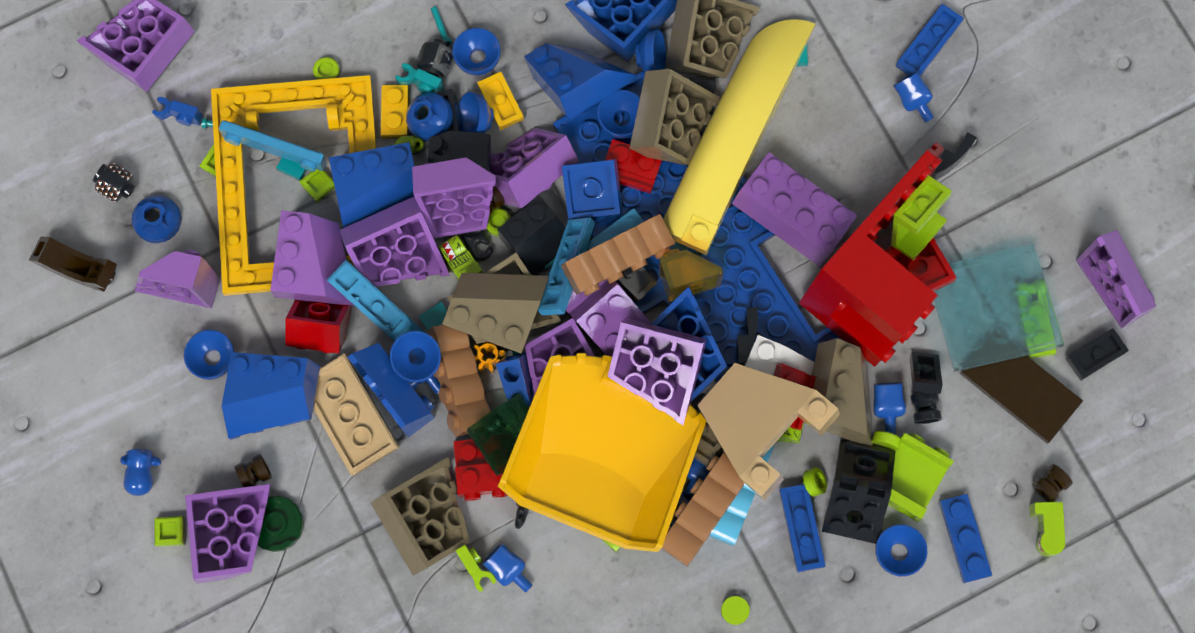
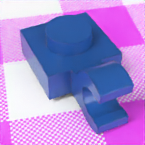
(184, 113)

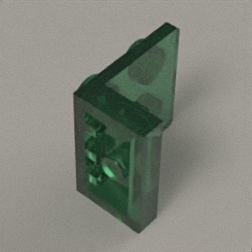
(498, 432)

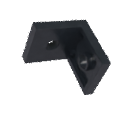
(860, 490)

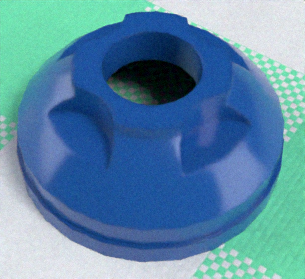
(476, 40)
(651, 51)
(619, 102)
(475, 113)
(438, 118)
(161, 229)
(200, 346)
(400, 356)
(911, 540)

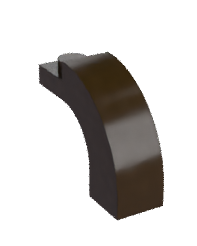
(72, 264)

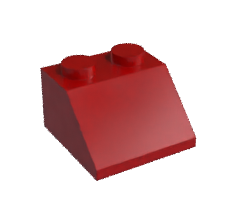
(317, 326)

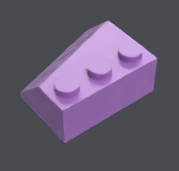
(139, 41)
(531, 165)
(453, 196)
(394, 245)
(305, 257)
(180, 278)
(1116, 278)
(562, 340)
(657, 365)
(225, 531)

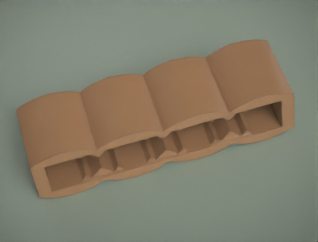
(617, 255)
(459, 380)
(703, 511)

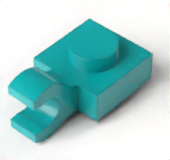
(424, 81)

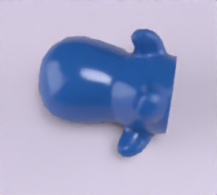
(138, 475)

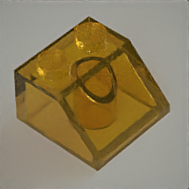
(686, 270)

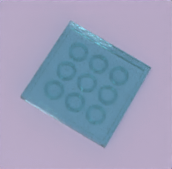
(997, 309)

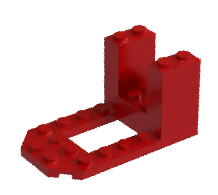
(867, 292)

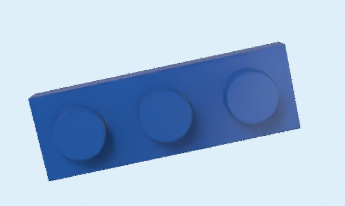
(930, 41)
(802, 528)
(965, 538)

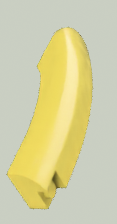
(735, 133)

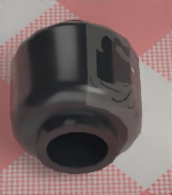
(435, 58)

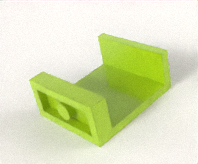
(918, 218)
(916, 475)

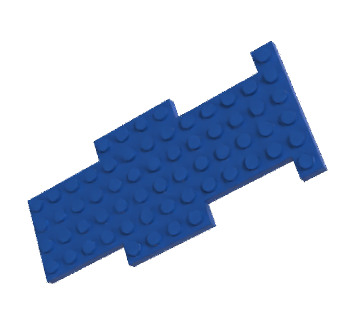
(747, 274)

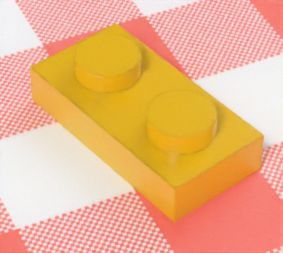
(501, 100)
(393, 111)

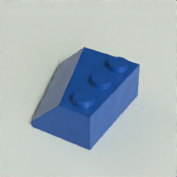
(621, 22)
(574, 77)
(372, 181)
(686, 317)
(393, 391)
(267, 392)

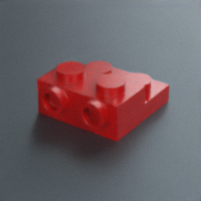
(928, 266)
(474, 473)

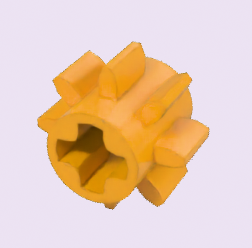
(489, 363)

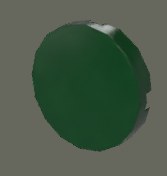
(281, 525)

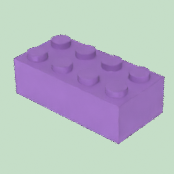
(794, 209)

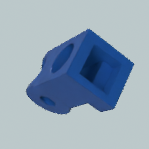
(516, 377)

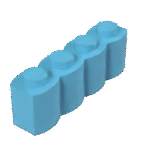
(733, 519)

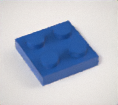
(592, 189)

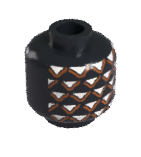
(114, 182)

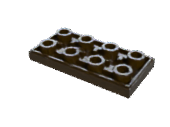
(1026, 394)

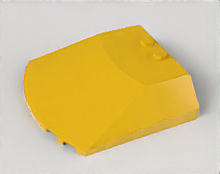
(600, 455)

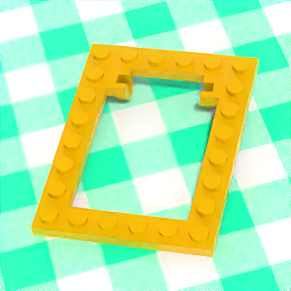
(241, 105)

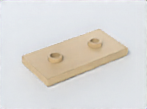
(351, 416)

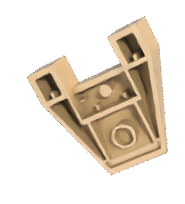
(752, 412)

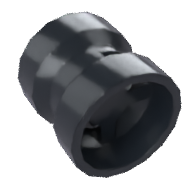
(926, 408)

